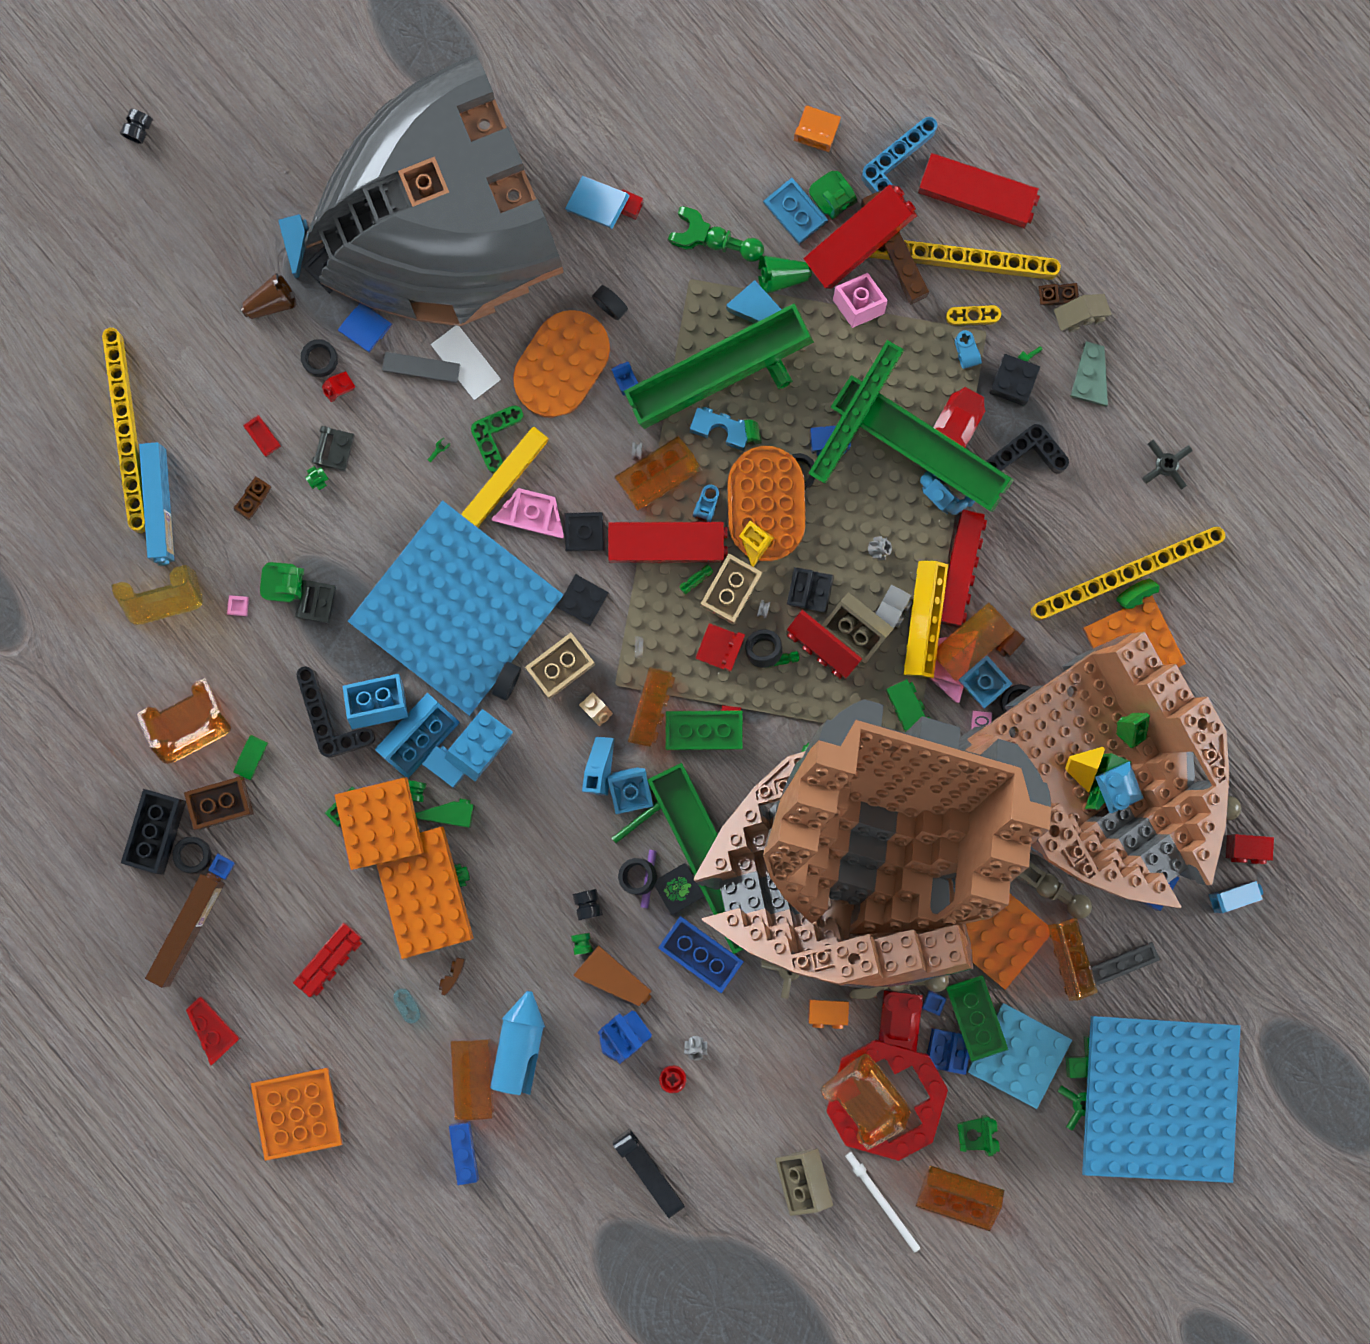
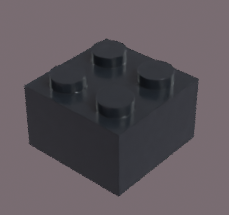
(1014, 379)

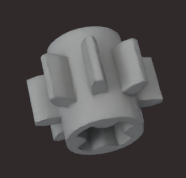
(879, 548)
(695, 1048)

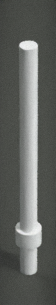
(860, 1170)

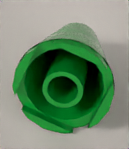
(781, 273)

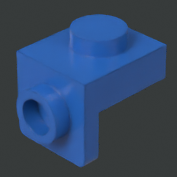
(624, 376)

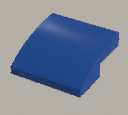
(364, 327)
(948, 1051)

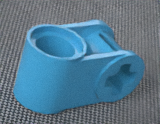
(967, 353)
(706, 505)

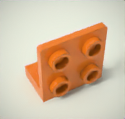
(817, 128)

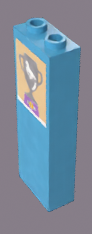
(156, 503)

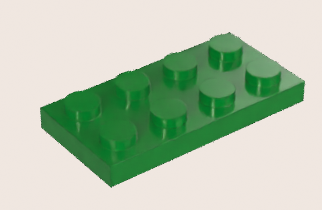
(704, 730)
(977, 1018)

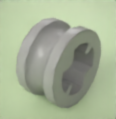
(636, 451)
(763, 609)

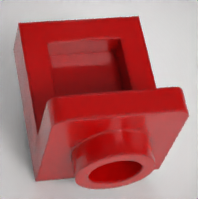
(337, 386)

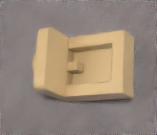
(596, 709)

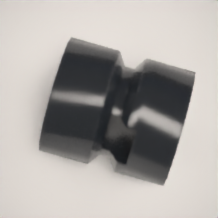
(136, 126)
(587, 904)

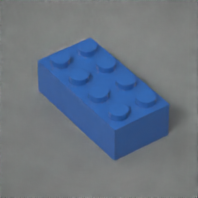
(700, 954)

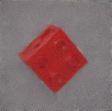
(720, 647)

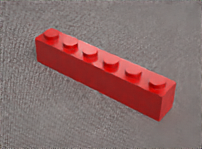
(961, 567)

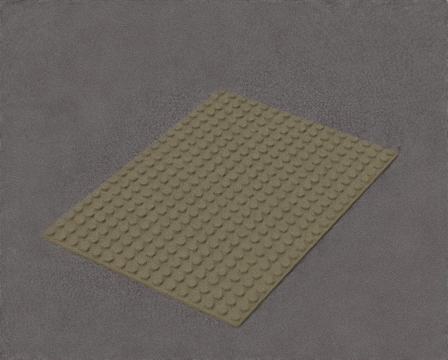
(866, 497)

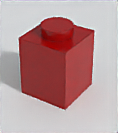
(632, 205)

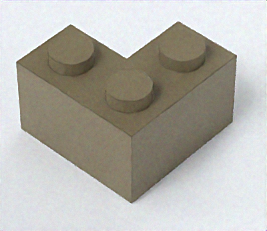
(1081, 311)

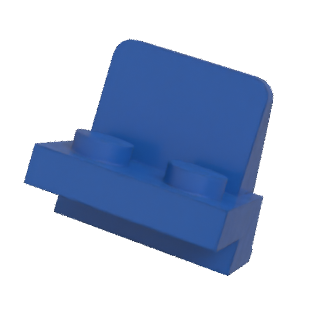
(623, 1036)

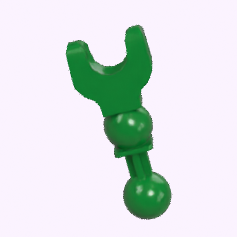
(715, 238)

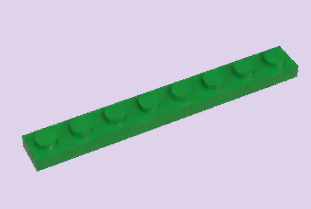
(856, 411)

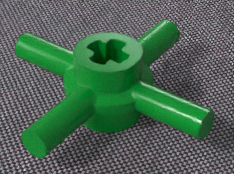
(1076, 1105)

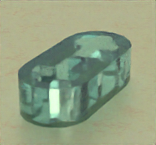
(410, 1002)

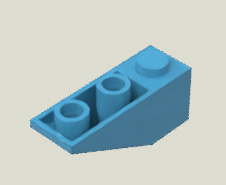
(599, 767)

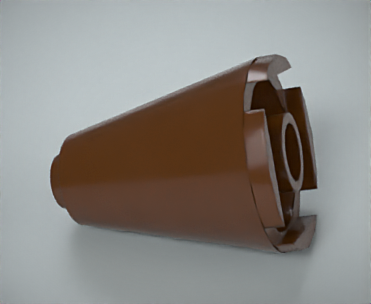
(269, 298)

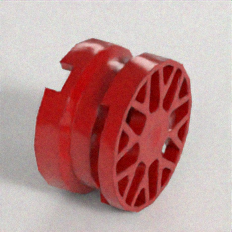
(672, 1079)

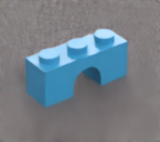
(705, 421)

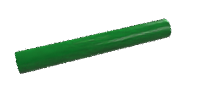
(636, 822)

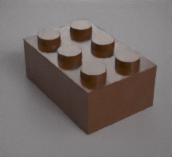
(218, 803)

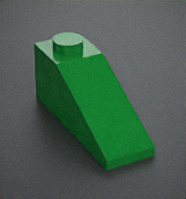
(1107, 763)
(452, 813)

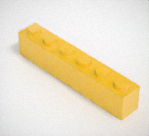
(925, 619)

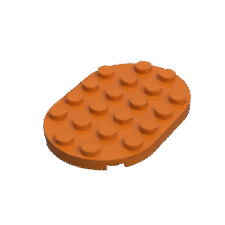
(561, 363)
(770, 492)

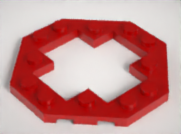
(927, 1111)

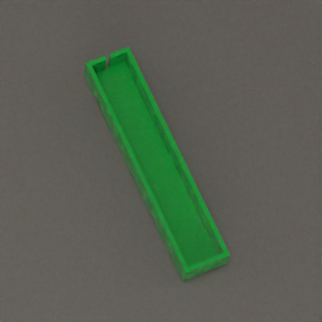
(718, 366)
(929, 448)
(690, 826)

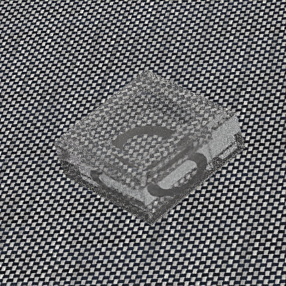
(638, 647)

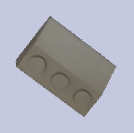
(804, 1182)

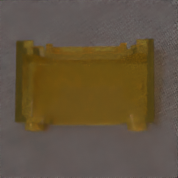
(162, 602)

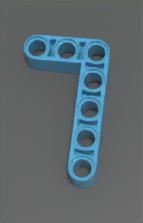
(895, 159)

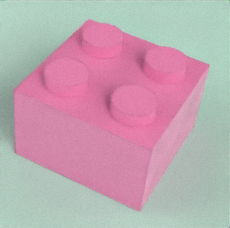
(860, 300)

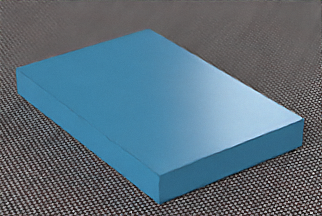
(597, 202)
(795, 211)

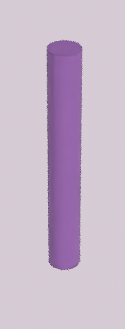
(645, 898)

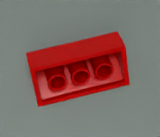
(823, 645)

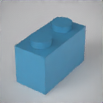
(442, 768)

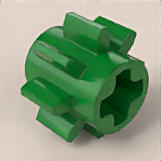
(316, 478)
(462, 874)

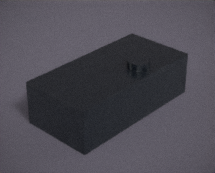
(153, 832)

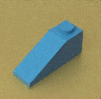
(294, 234)

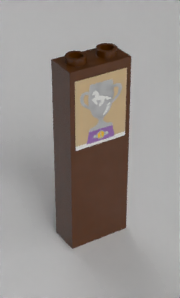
(185, 930)

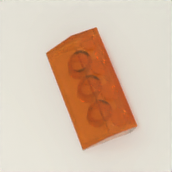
(658, 473)
(973, 641)
(650, 706)
(1072, 959)
(472, 1079)
(960, 1198)

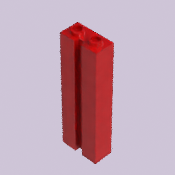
(979, 191)
(860, 236)
(667, 542)

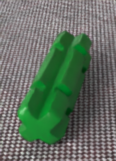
(696, 579)
(786, 658)

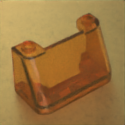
(185, 724)
(868, 1100)

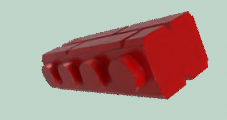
(327, 960)

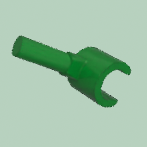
(1026, 357)
(439, 448)

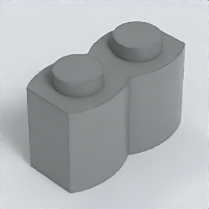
(893, 606)

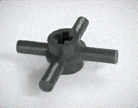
(1163, 458)

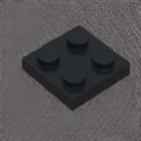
(582, 600)

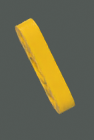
(987, 319)

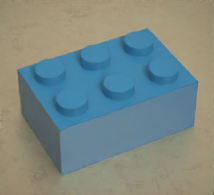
(375, 701)
(478, 745)

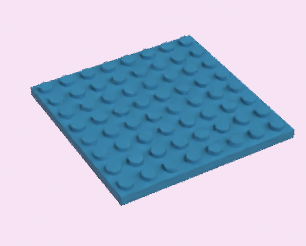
(455, 607)
(1161, 1099)

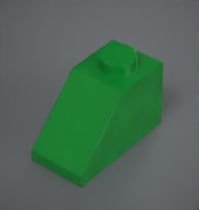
(1133, 728)

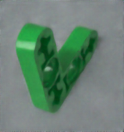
(490, 429)

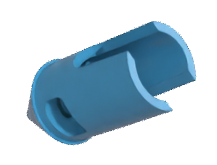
(518, 1047)

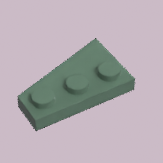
(1091, 376)

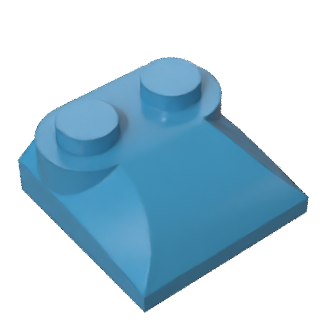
(985, 682)
(1119, 787)
(630, 790)

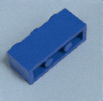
(463, 1153)

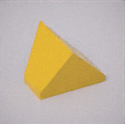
(755, 542)
(1085, 766)

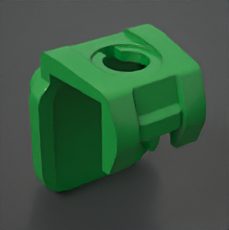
(832, 194)
(281, 582)
(985, 1142)

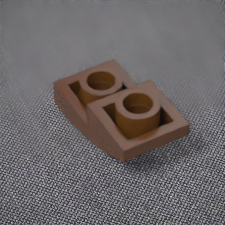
(1058, 294)
(252, 498)
(449, 981)

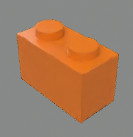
(828, 1013)

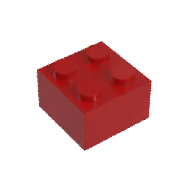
(1249, 847)

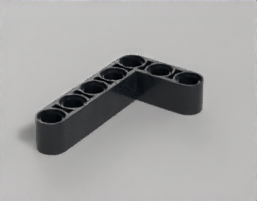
(1031, 442)
(317, 722)
(629, 1147)

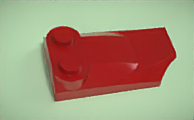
(961, 415)
(900, 1019)

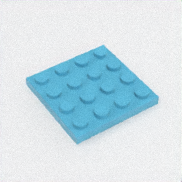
(1030, 1061)

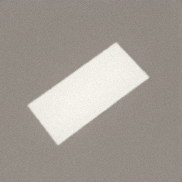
(475, 371)

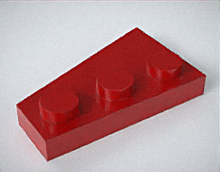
(211, 1029)

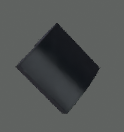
(810, 590)

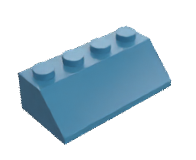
(417, 736)

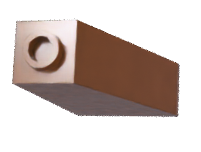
(611, 976)

